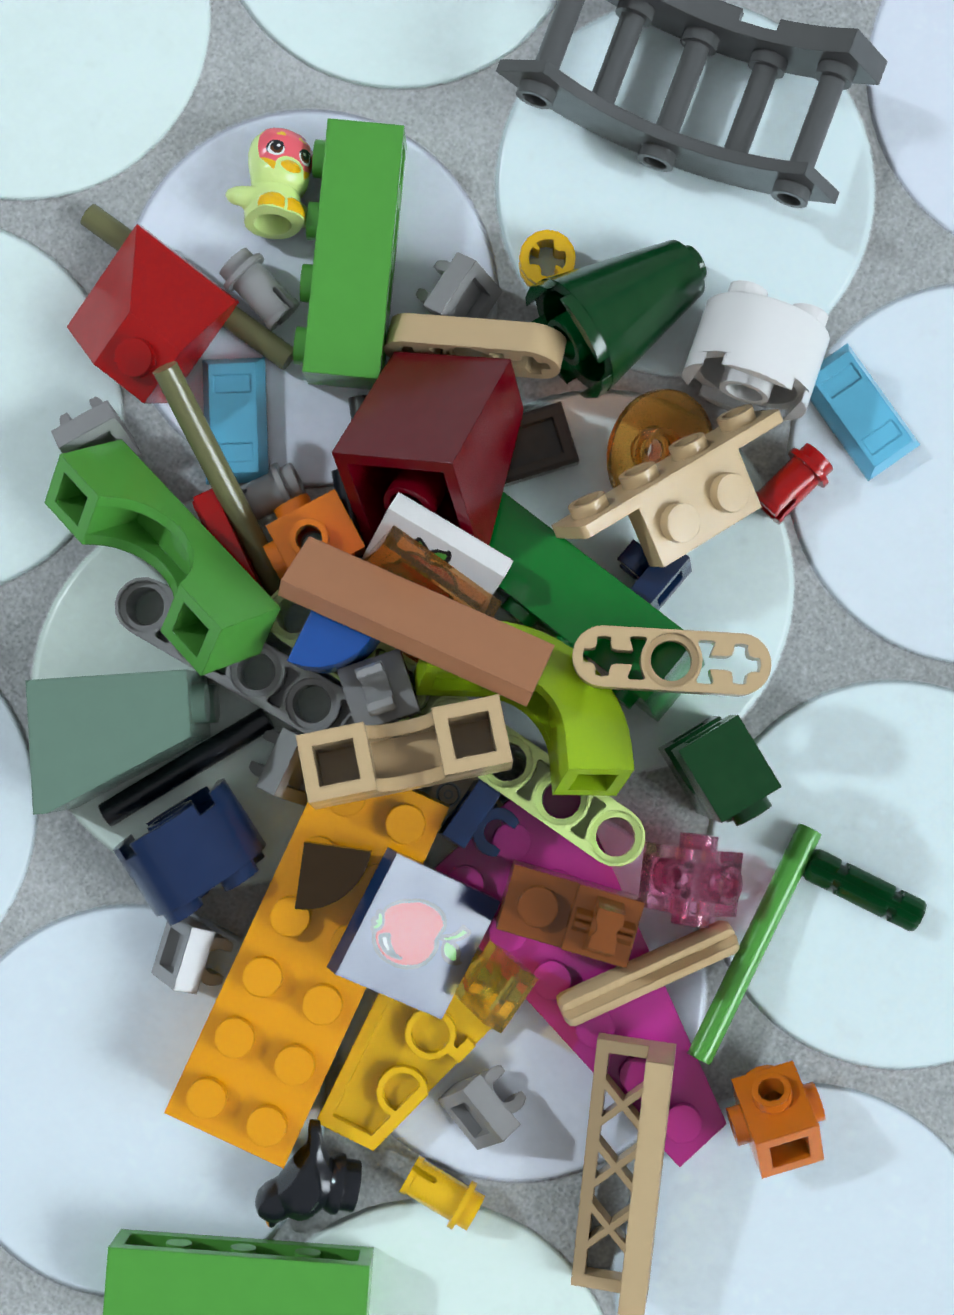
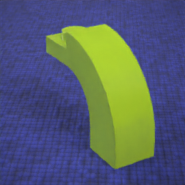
(579, 723)

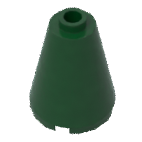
(617, 309)

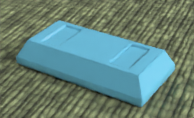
(238, 413)
(860, 414)

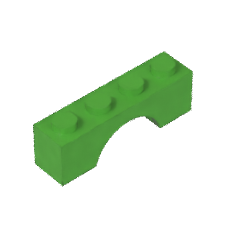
(119, 503)

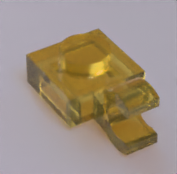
(495, 986)

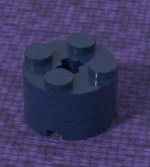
(191, 851)

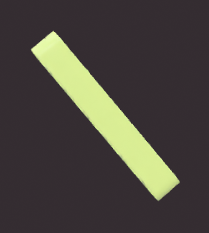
(529, 787)

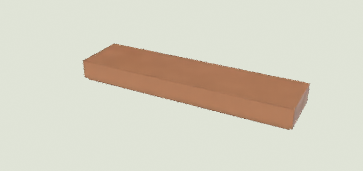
(416, 620)

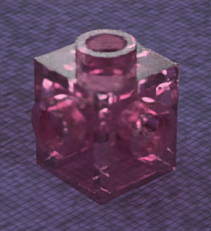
(691, 879)

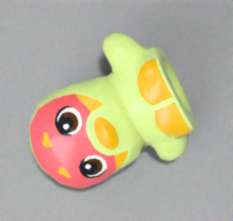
(279, 178)

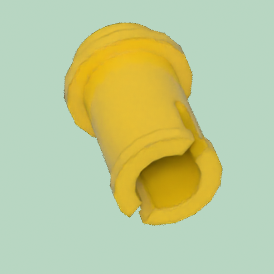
(443, 1193)

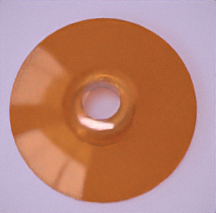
(653, 420)

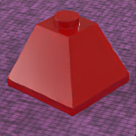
(149, 313)

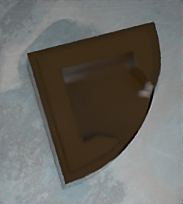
(328, 873)

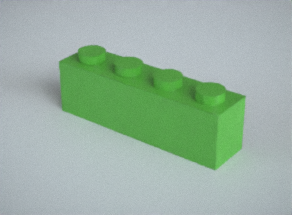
(353, 253)
(233, 1276)

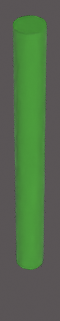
(754, 944)

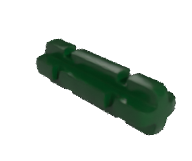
(865, 890)

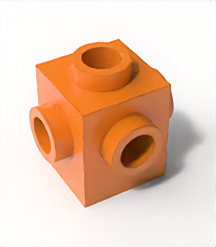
(304, 517)
(777, 1118)

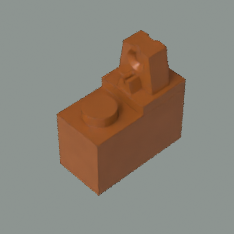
(570, 913)

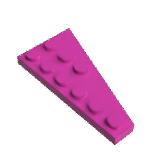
(693, 1107)

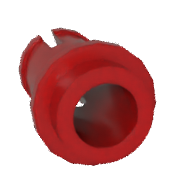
(794, 482)

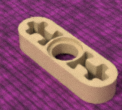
(531, 346)
(722, 648)

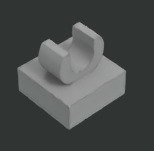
(461, 290)
(92, 428)
(379, 689)
(283, 771)
(184, 955)
(480, 1110)

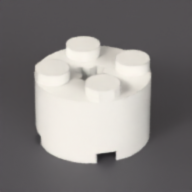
(757, 351)

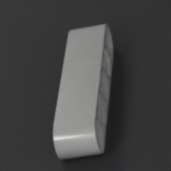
(277, 699)

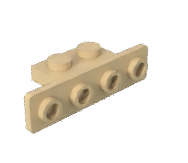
(683, 496)

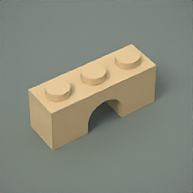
(406, 755)

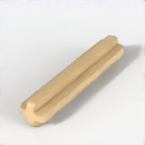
(647, 973)

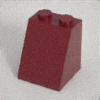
(435, 434)

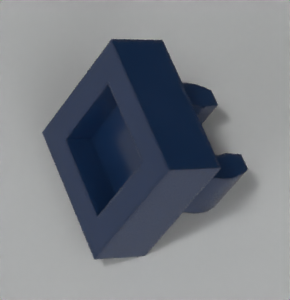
(653, 583)
(472, 816)

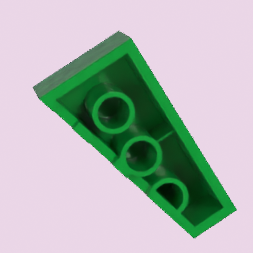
(570, 593)

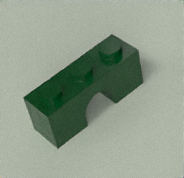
(721, 770)

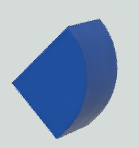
(329, 645)

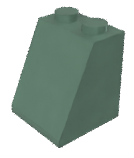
(110, 728)

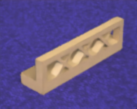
(647, 1174)

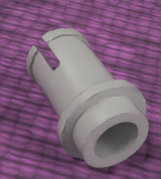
(258, 288)
(273, 489)

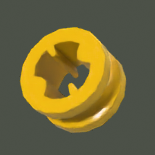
(546, 238)

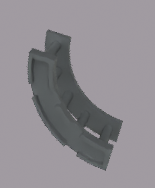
(705, 27)

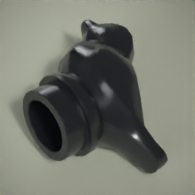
(310, 1183)

